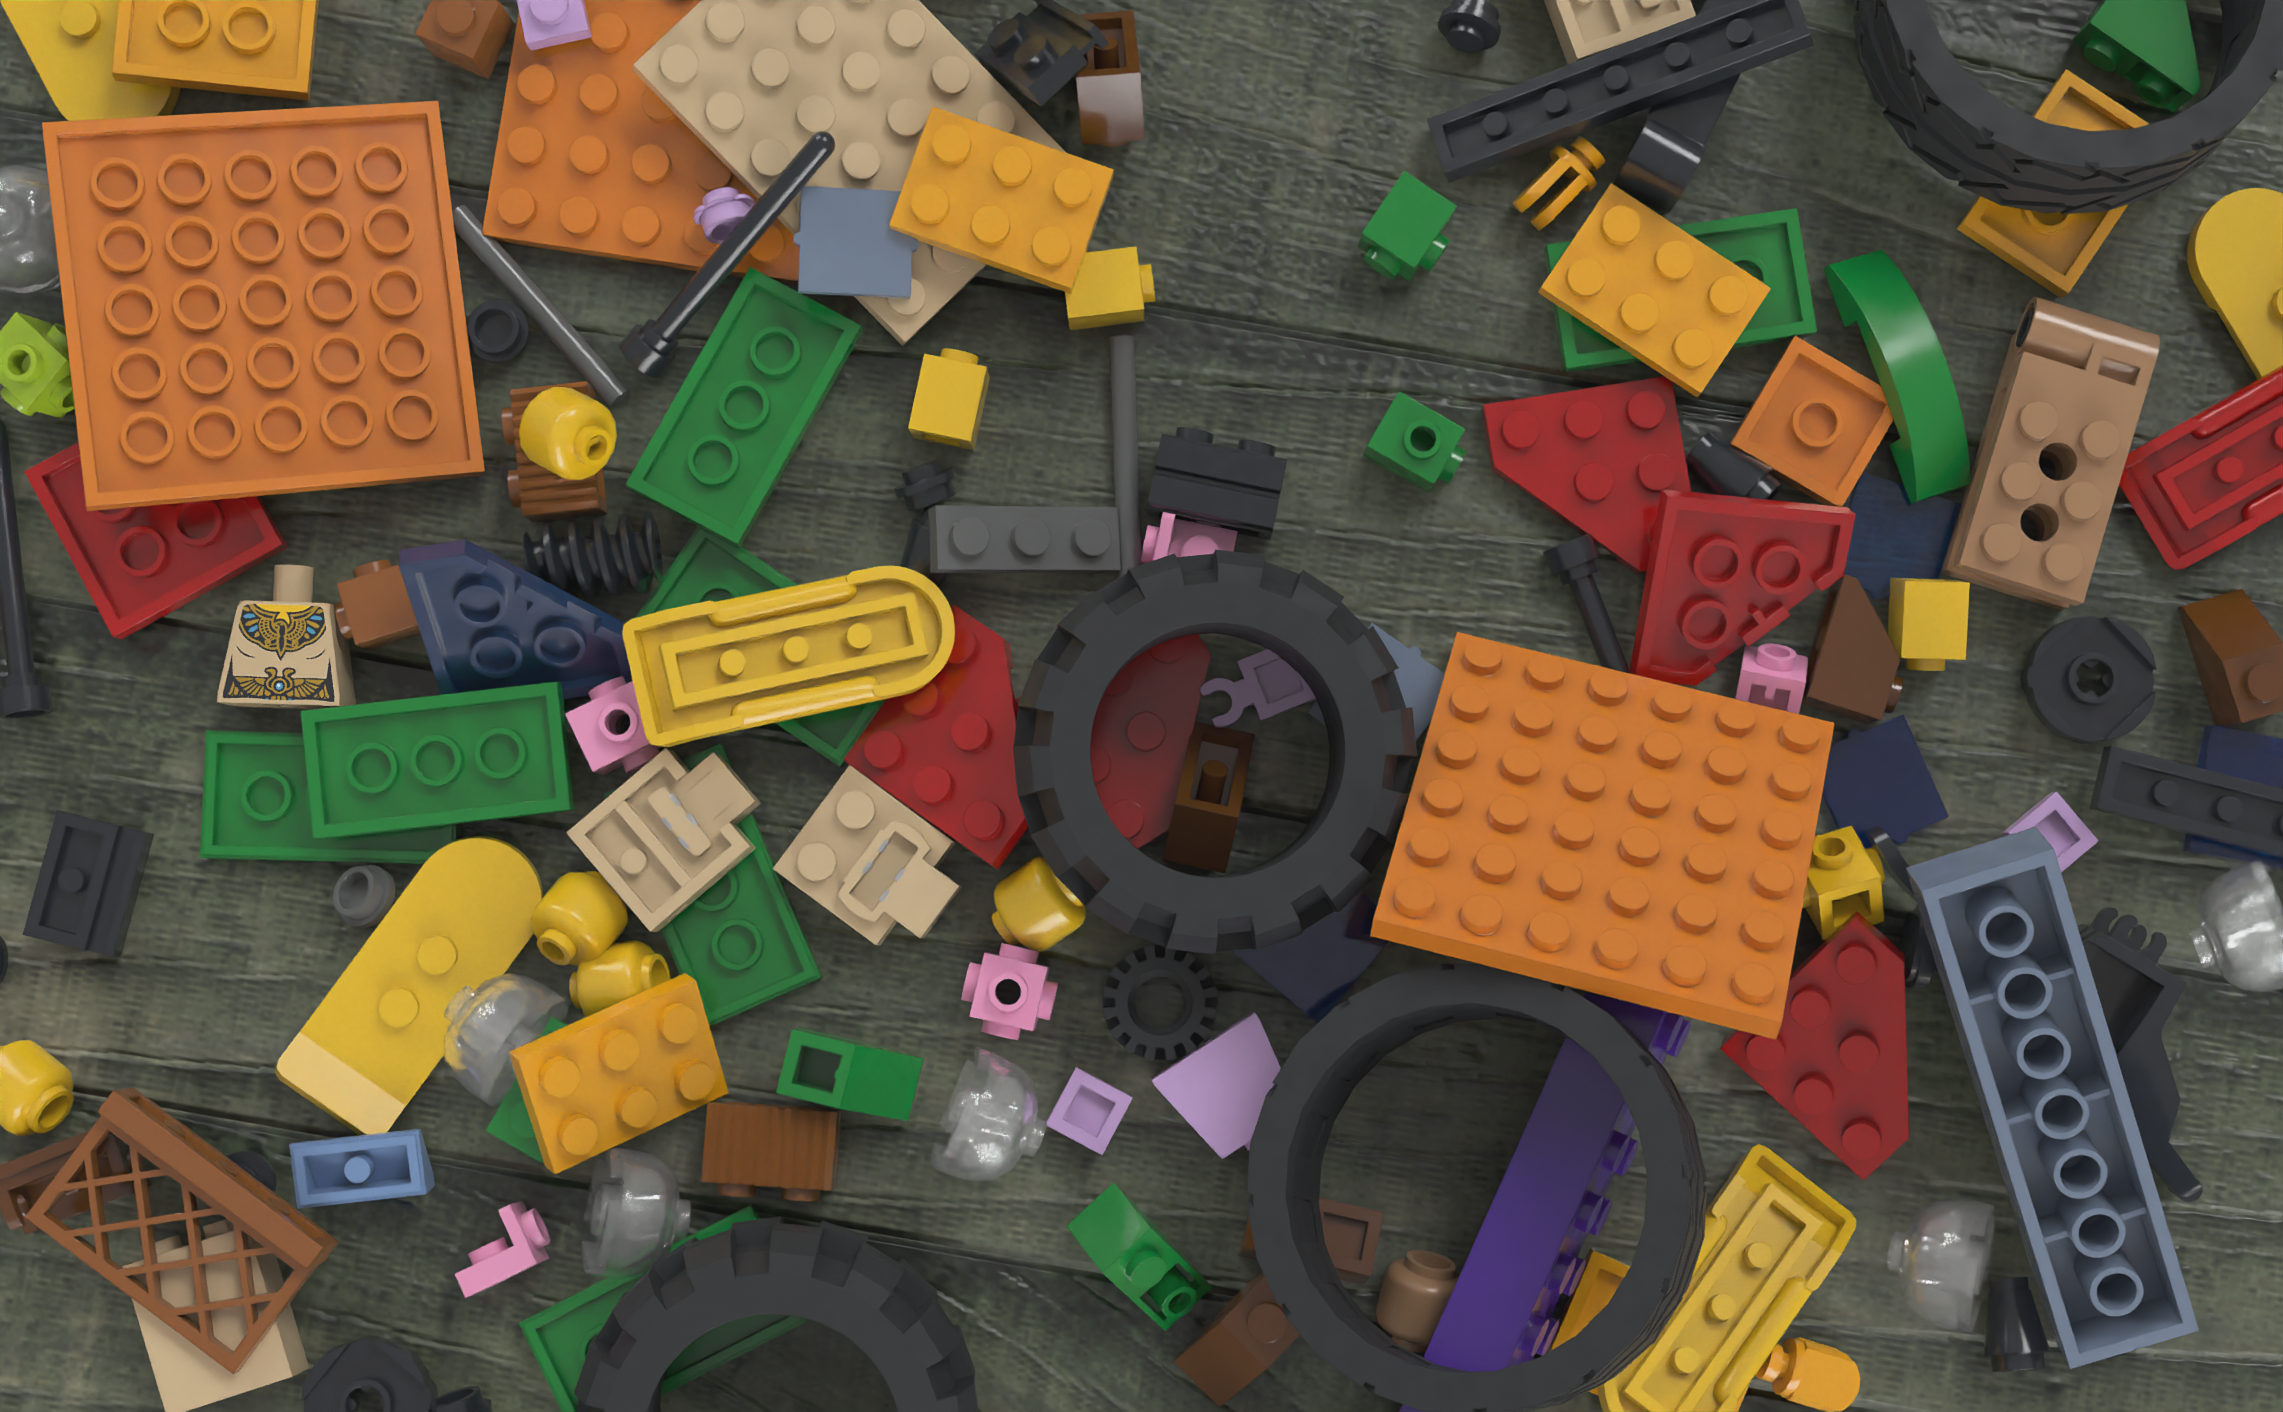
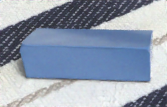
(361, 1168)

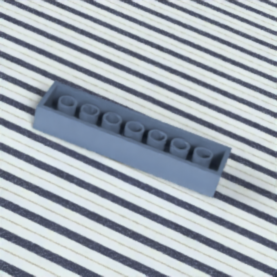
(2053, 1096)

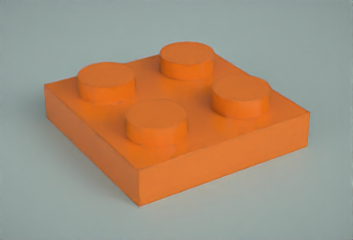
(1815, 423)

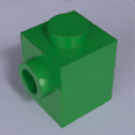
(1407, 229)
(1416, 443)

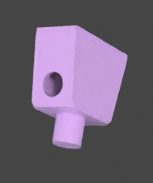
(1223, 1084)

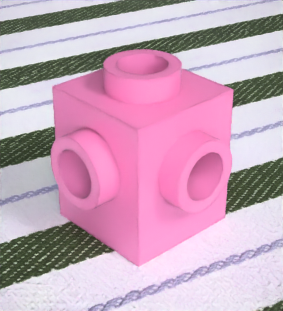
(599, 733)
(1036, 991)

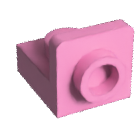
(1184, 539)
(1772, 677)
(499, 1262)

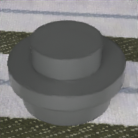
(364, 895)

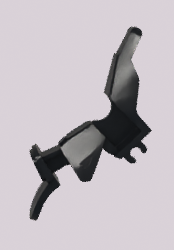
(2134, 1000)

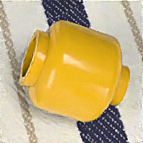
(568, 433)
(1035, 907)
(578, 918)
(616, 976)
(32, 1089)

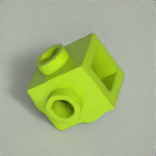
(35, 366)

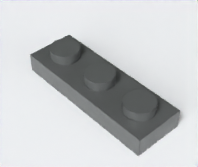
(1023, 539)

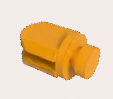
(1574, 167)
(1812, 1374)

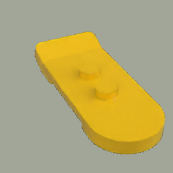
(74, 57)
(2239, 271)
(786, 653)
(385, 1014)
(1760, 1260)

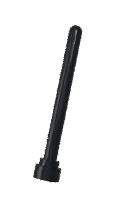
(652, 344)
(1576, 566)
(22, 689)

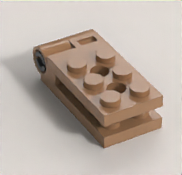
(2076, 398)

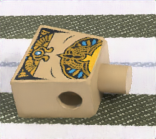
(287, 650)

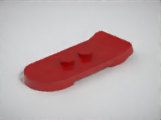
(2211, 474)

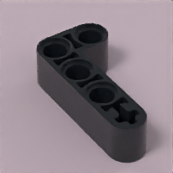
(1673, 141)

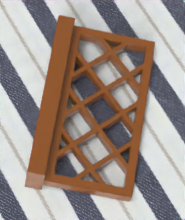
(202, 1174)

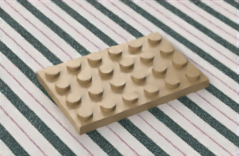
(867, 71)

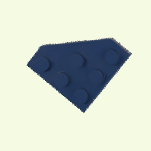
(504, 626)

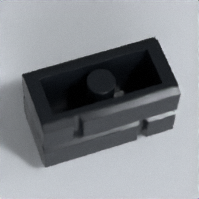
(1217, 482)

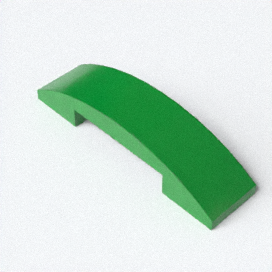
(1910, 370)

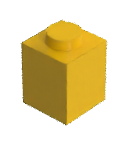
(1110, 289)
(949, 399)
(1928, 621)

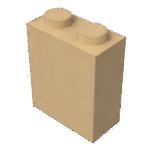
(184, 1372)

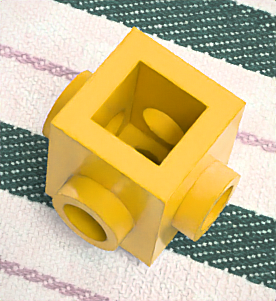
(1843, 872)

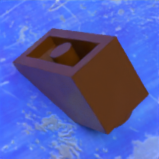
(1111, 84)
(2235, 657)
(1852, 658)
(1209, 797)
(1238, 1342)

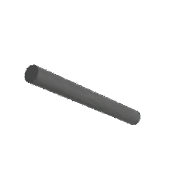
(539, 307)
(1125, 449)

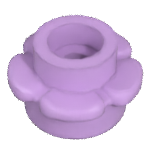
(721, 212)

